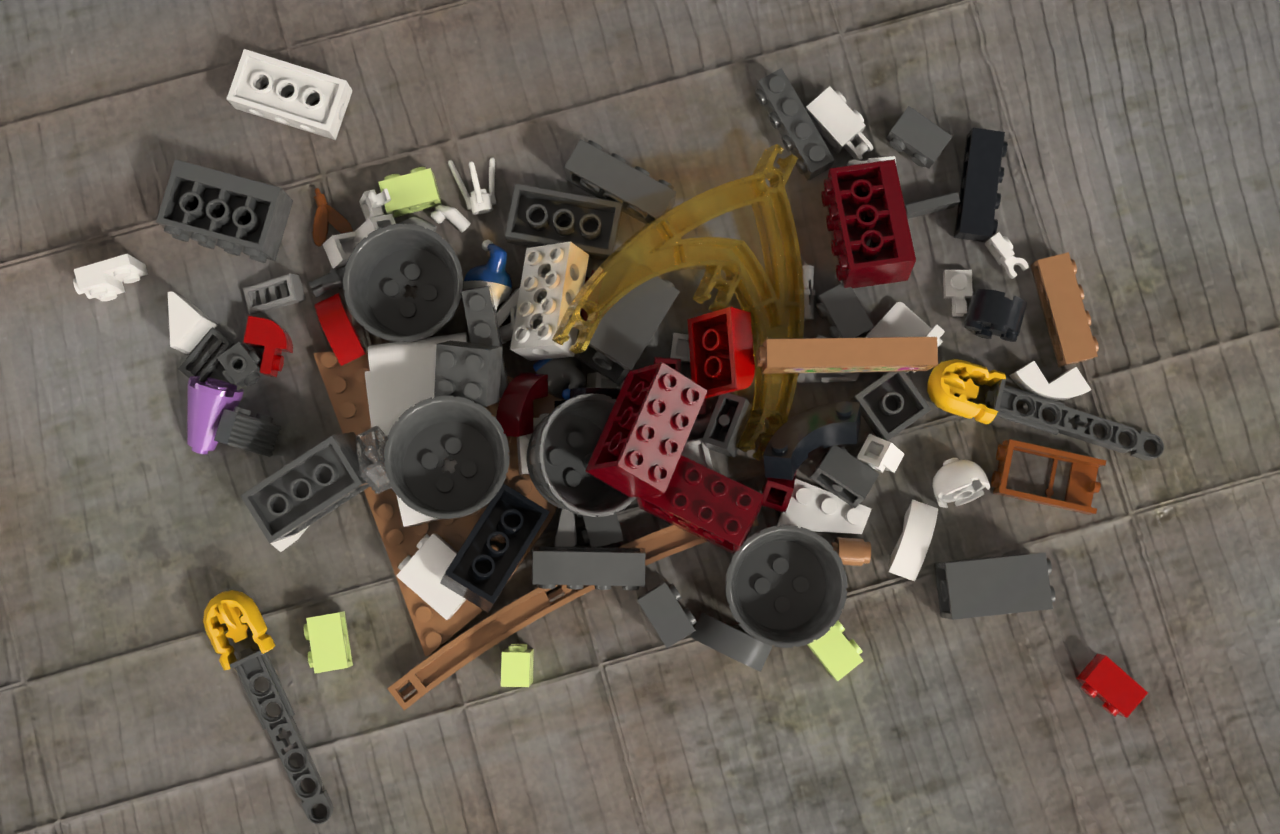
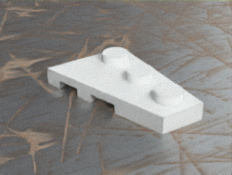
(822, 511)

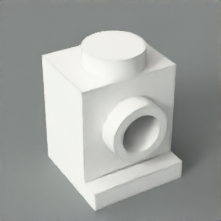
(880, 454)

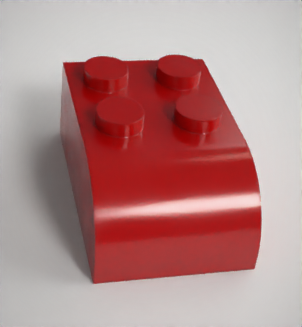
(721, 351)

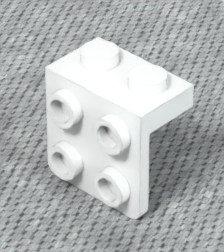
(904, 323)

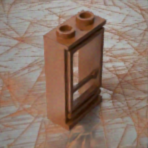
(1081, 480)

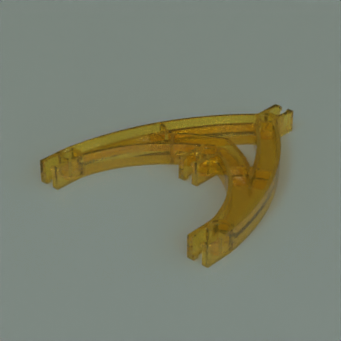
(771, 297)

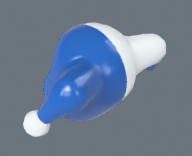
(491, 274)

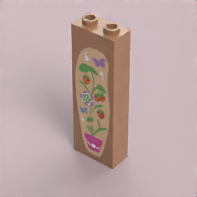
(847, 355)

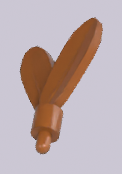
(324, 215)

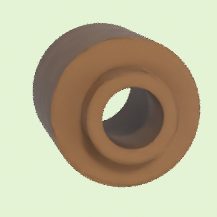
(852, 551)

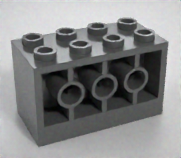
(224, 211)
(307, 488)

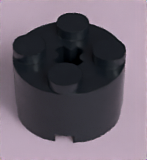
(995, 315)

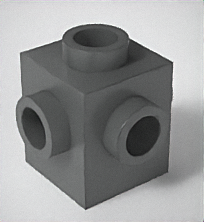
(241, 365)

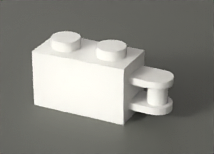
(839, 123)

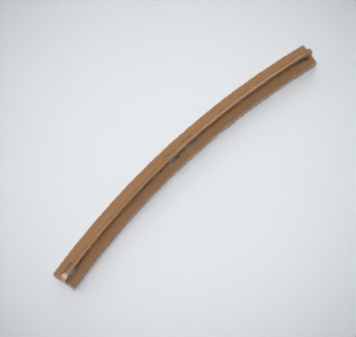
(519, 615)

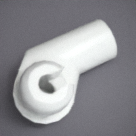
(451, 214)

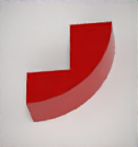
(338, 328)

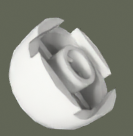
(959, 482)

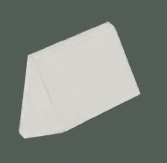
(186, 323)

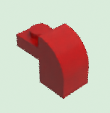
(274, 340)

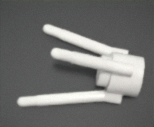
(480, 200)

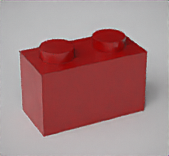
(1111, 685)

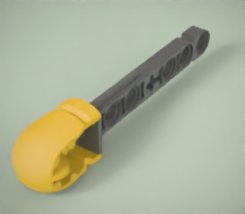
(1001, 401)
(227, 609)

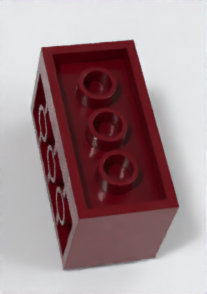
(868, 224)
(646, 430)
(706, 505)

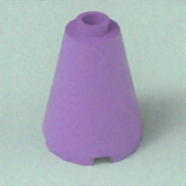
(205, 409)

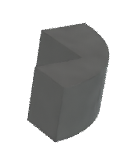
(731, 642)

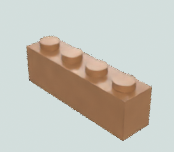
(1064, 309)

